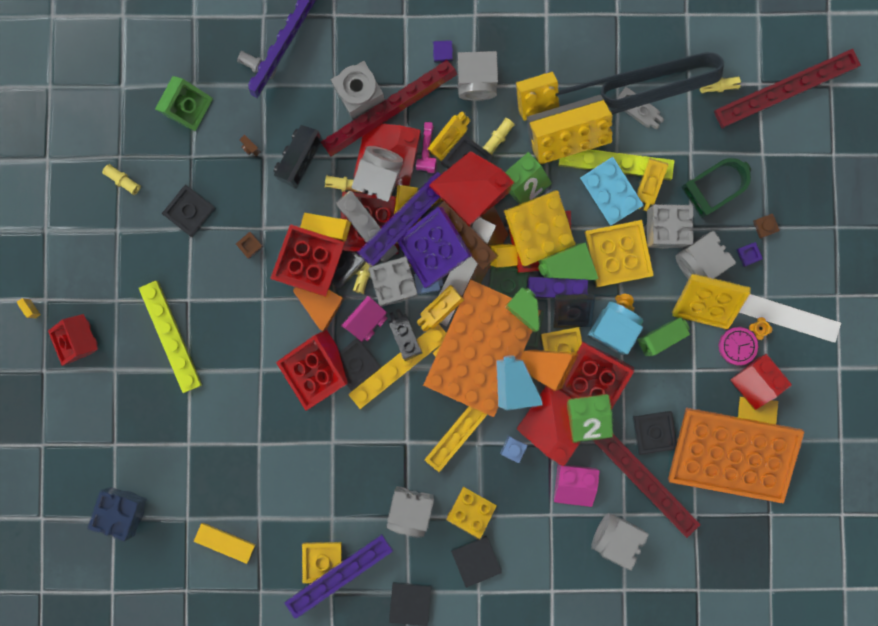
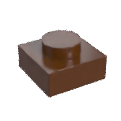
(248, 146)
(766, 225)
(249, 245)

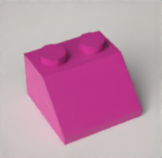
(365, 319)
(576, 485)

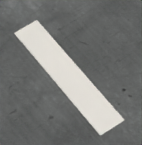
(461, 275)
(791, 318)

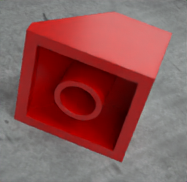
(73, 339)
(760, 382)

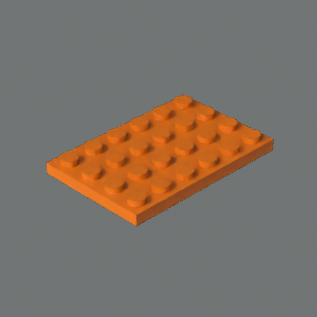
(474, 342)
(735, 455)

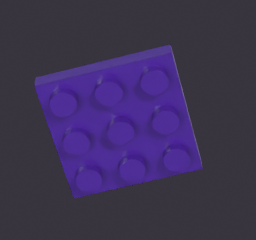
(433, 247)

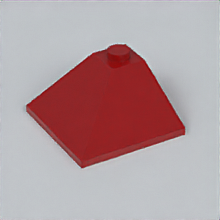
(397, 139)
(472, 187)
(379, 210)
(307, 260)
(314, 369)
(597, 375)
(549, 426)

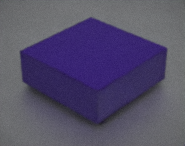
(442, 51)
(749, 254)

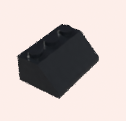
(298, 156)

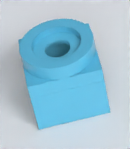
(616, 328)

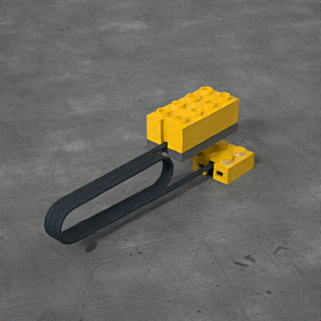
(586, 123)

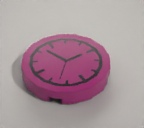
(738, 346)

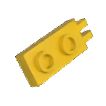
(449, 136)
(651, 182)
(440, 308)

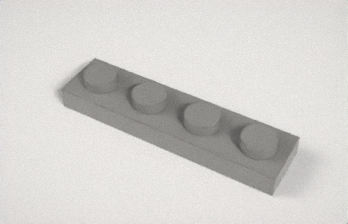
(361, 220)

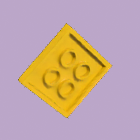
(539, 228)
(619, 253)
(710, 301)

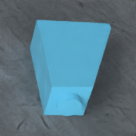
(515, 385)

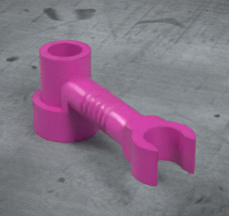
(426, 163)

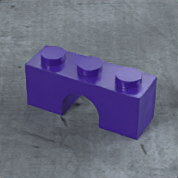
(549, 287)

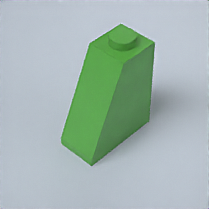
(569, 264)
(663, 337)

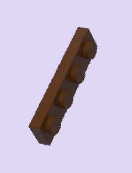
(478, 248)

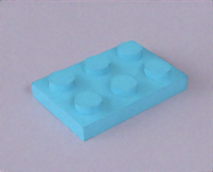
(611, 191)

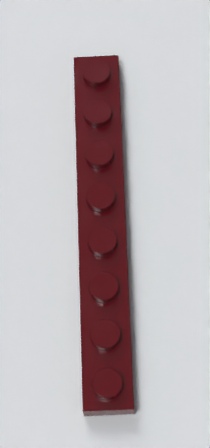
(787, 88)
(389, 108)
(648, 484)

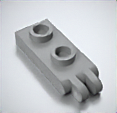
(644, 114)

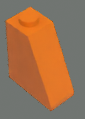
(320, 308)
(549, 366)

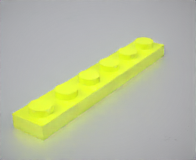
(629, 164)
(170, 336)

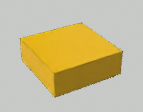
(28, 308)

